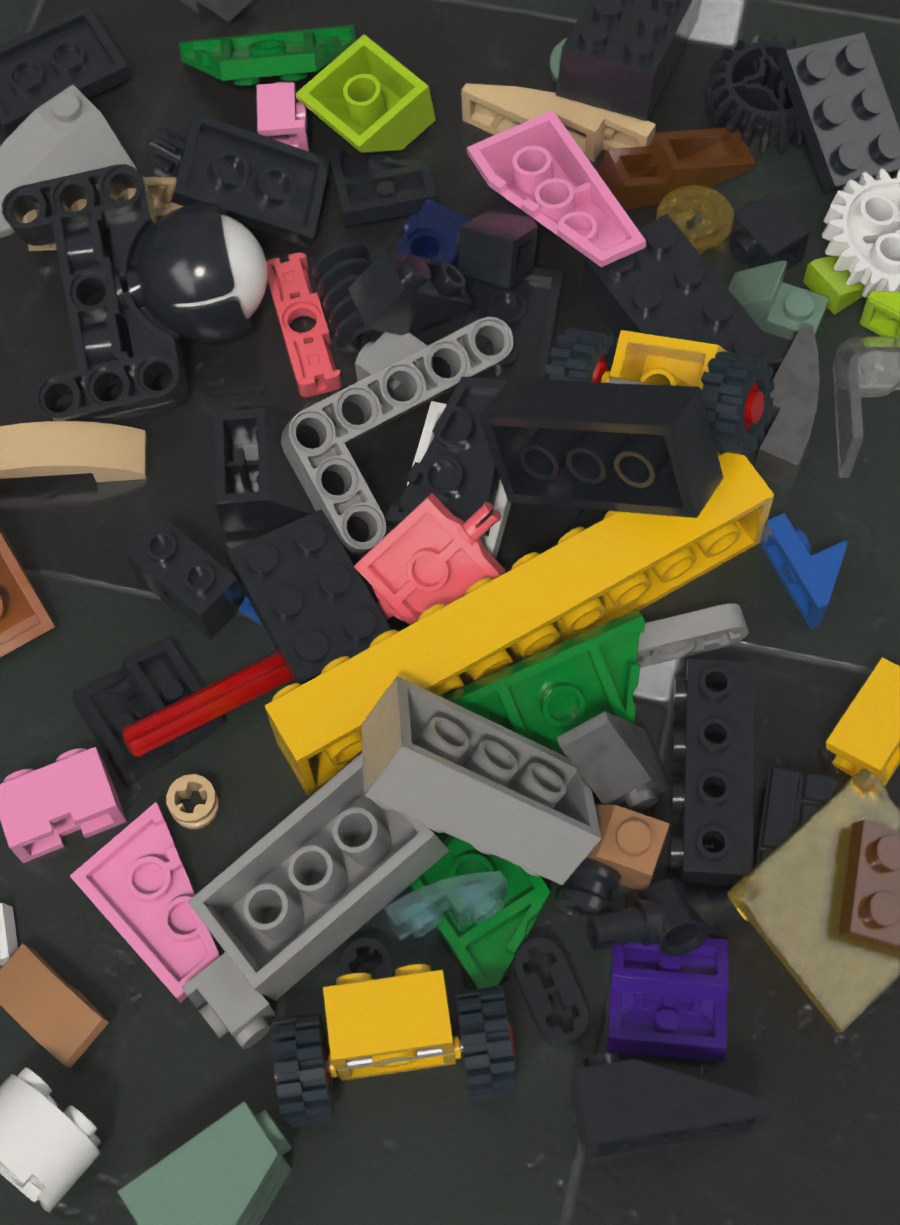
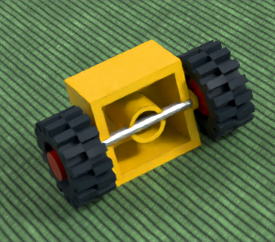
(731, 384)
(389, 1030)

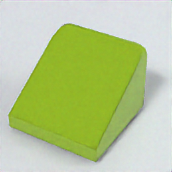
(824, 280)
(882, 313)

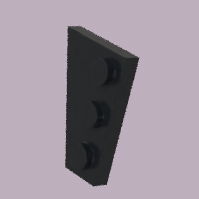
(458, 460)

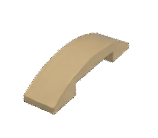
(73, 448)

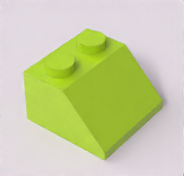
(370, 99)

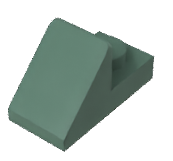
(775, 304)

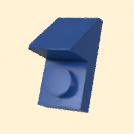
(804, 576)

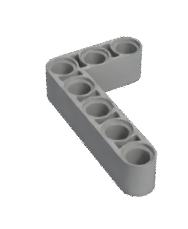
(378, 410)

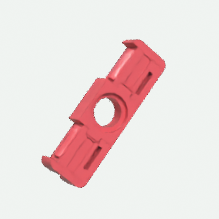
(310, 350)

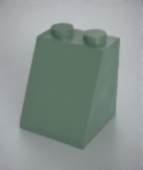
(215, 1177)

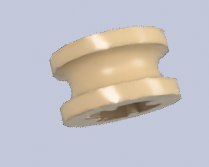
(182, 789)

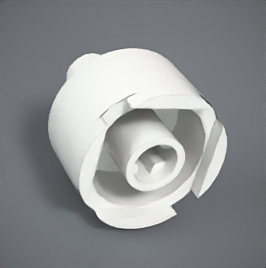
(39, 1143)

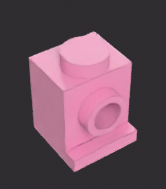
(281, 115)

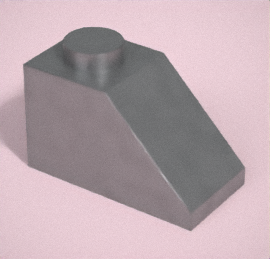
(616, 761)

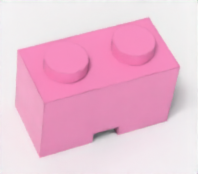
(56, 801)

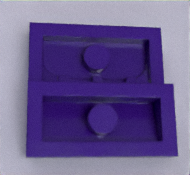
(669, 1002)

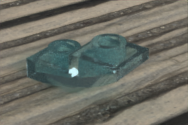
(465, 896)

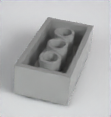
(477, 782)
(314, 882)

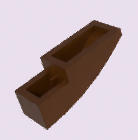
(673, 160)

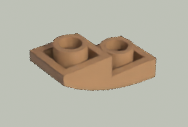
(48, 1006)

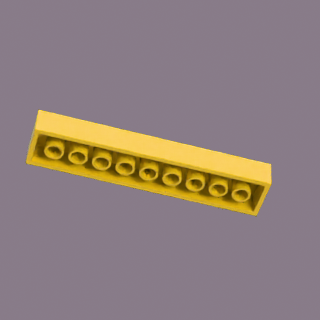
(534, 606)

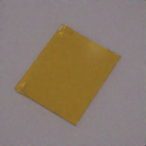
(798, 904)

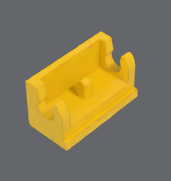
(871, 726)

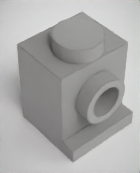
(231, 1002)

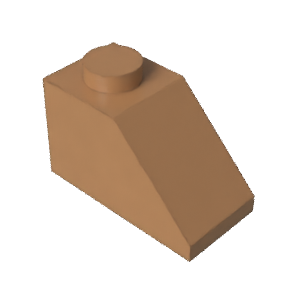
(629, 844)

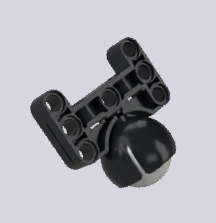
(171, 280)

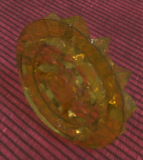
(716, 214)

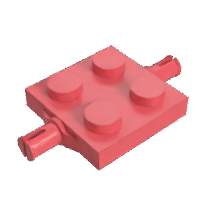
(429, 560)

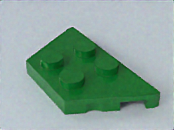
(267, 54)
(563, 684)
(488, 947)

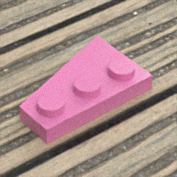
(146, 896)

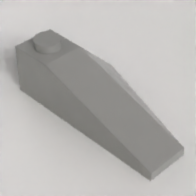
(55, 142)

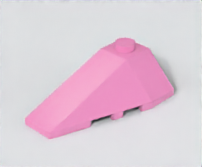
(556, 185)

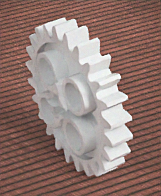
(866, 231)

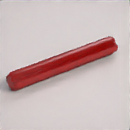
(205, 705)

